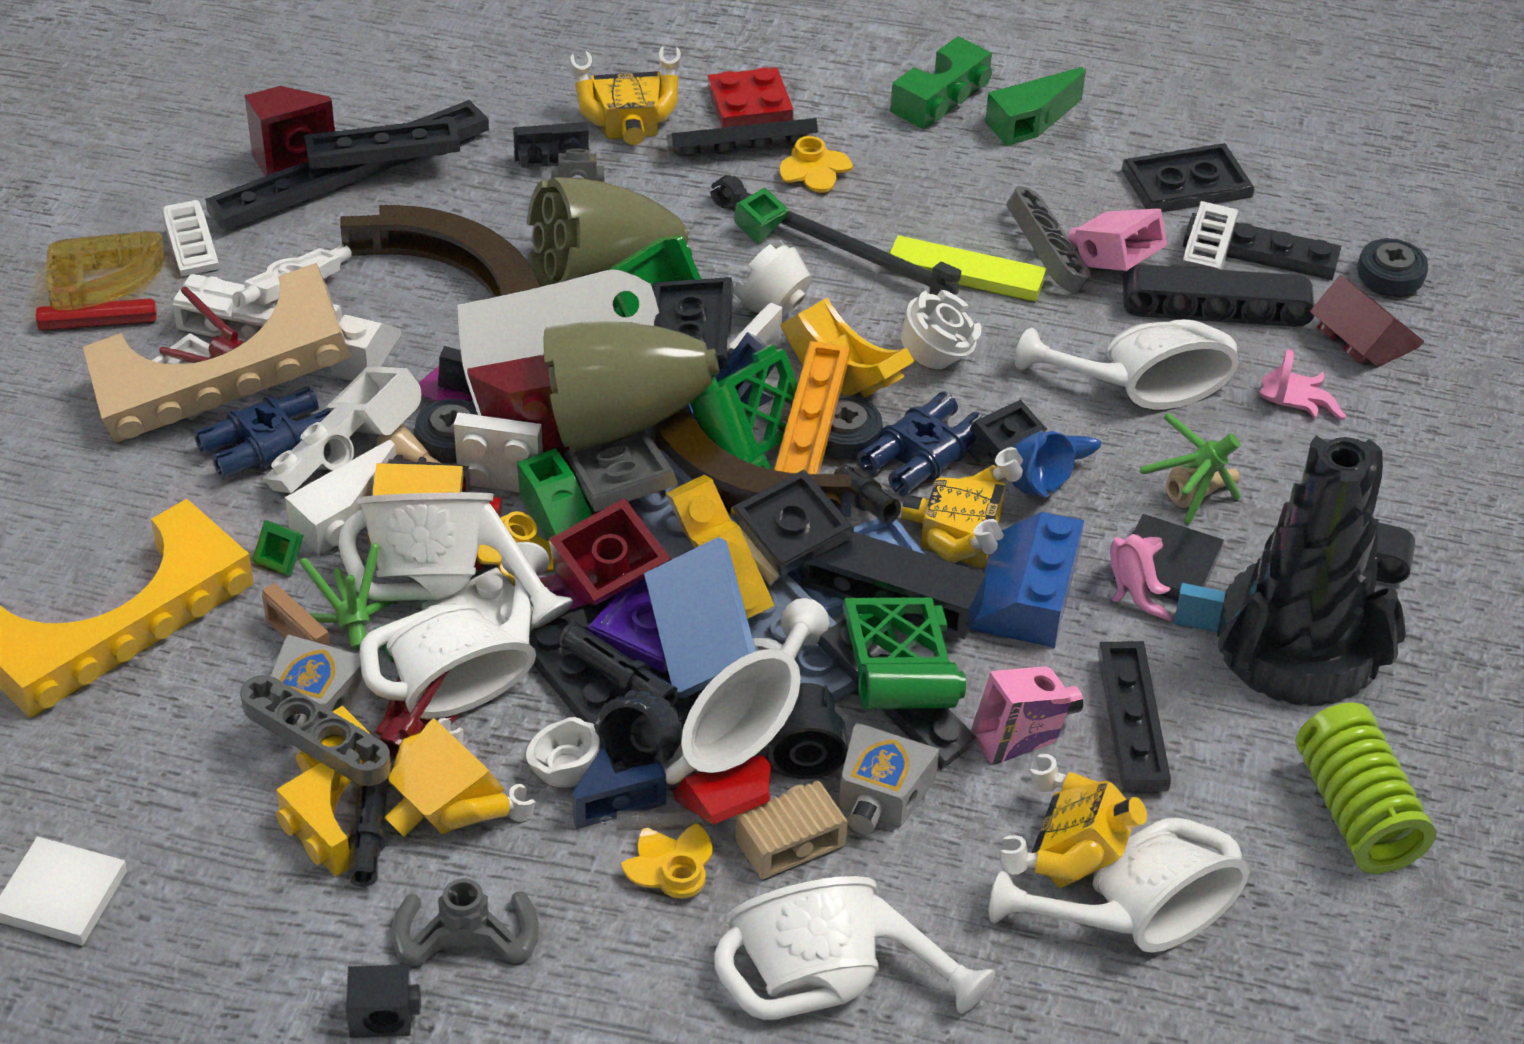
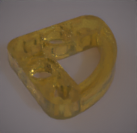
(69, 259)

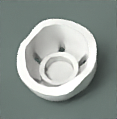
(567, 762)

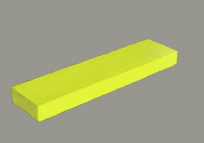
(977, 269)

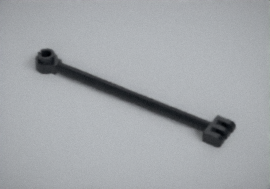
(941, 278)

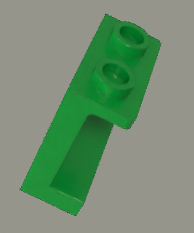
(659, 261)

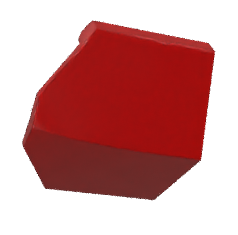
(726, 792)

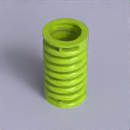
(1365, 788)

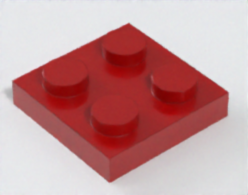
(750, 97)

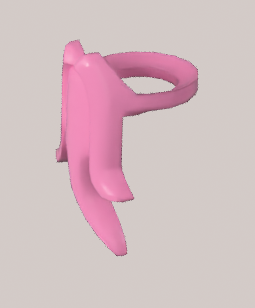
(1298, 390)
(1135, 570)

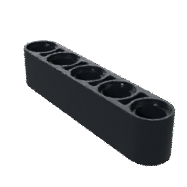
(1218, 295)

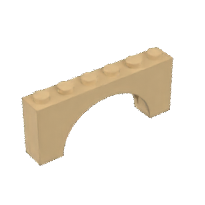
(147, 394)

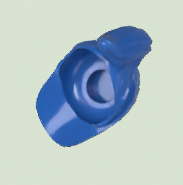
(1050, 460)

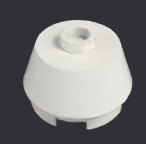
(776, 278)
(939, 329)

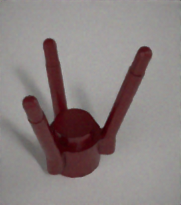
(219, 344)
(395, 729)

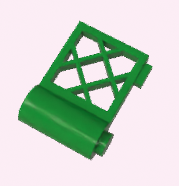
(731, 422)
(903, 677)

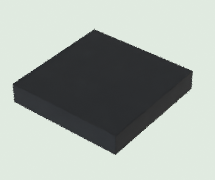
(792, 522)
(1185, 554)

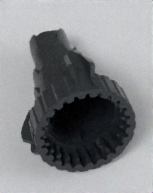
(1308, 610)

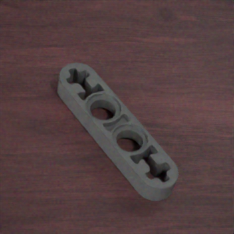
(1048, 239)
(320, 725)

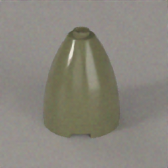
(591, 227)
(621, 378)

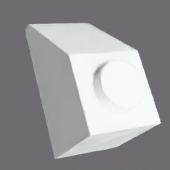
(367, 343)

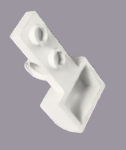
(370, 404)

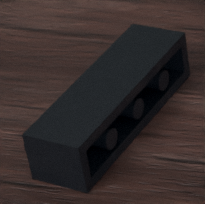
(884, 570)

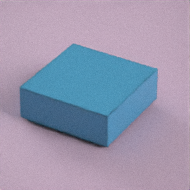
(1199, 607)

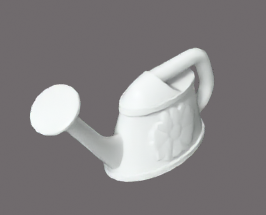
(1156, 362)
(437, 545)
(455, 637)
(747, 700)
(1155, 891)
(819, 948)

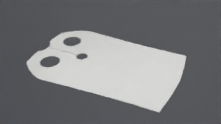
(515, 323)

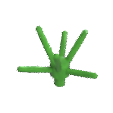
(1208, 459)
(352, 611)

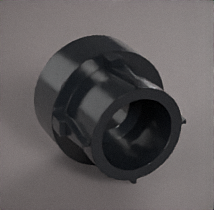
(812, 737)

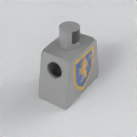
(320, 673)
(884, 778)

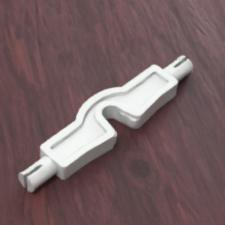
(266, 286)

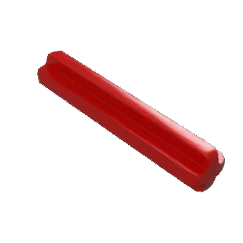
(98, 315)

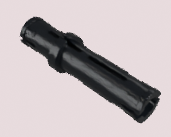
(614, 664)
(366, 836)

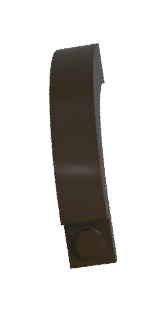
(444, 239)
(734, 478)

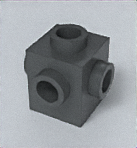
(578, 163)

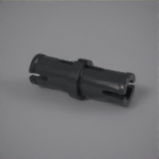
(869, 496)

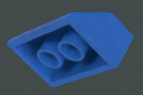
(1030, 579)

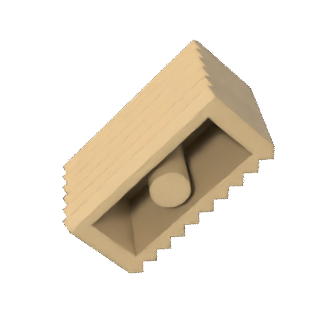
(791, 829)

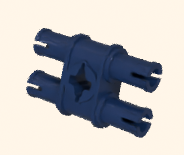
(260, 432)
(920, 443)

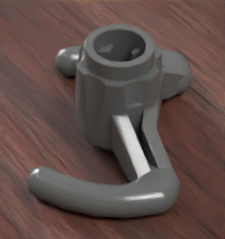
(464, 924)

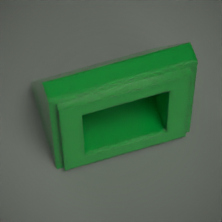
(760, 214)

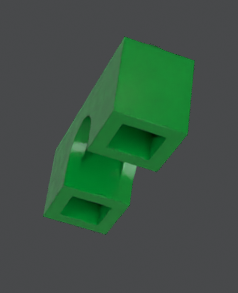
(927, 97)

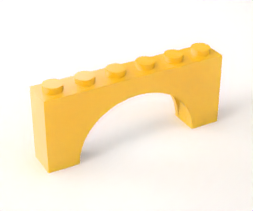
(196, 574)

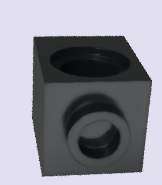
(381, 1000)

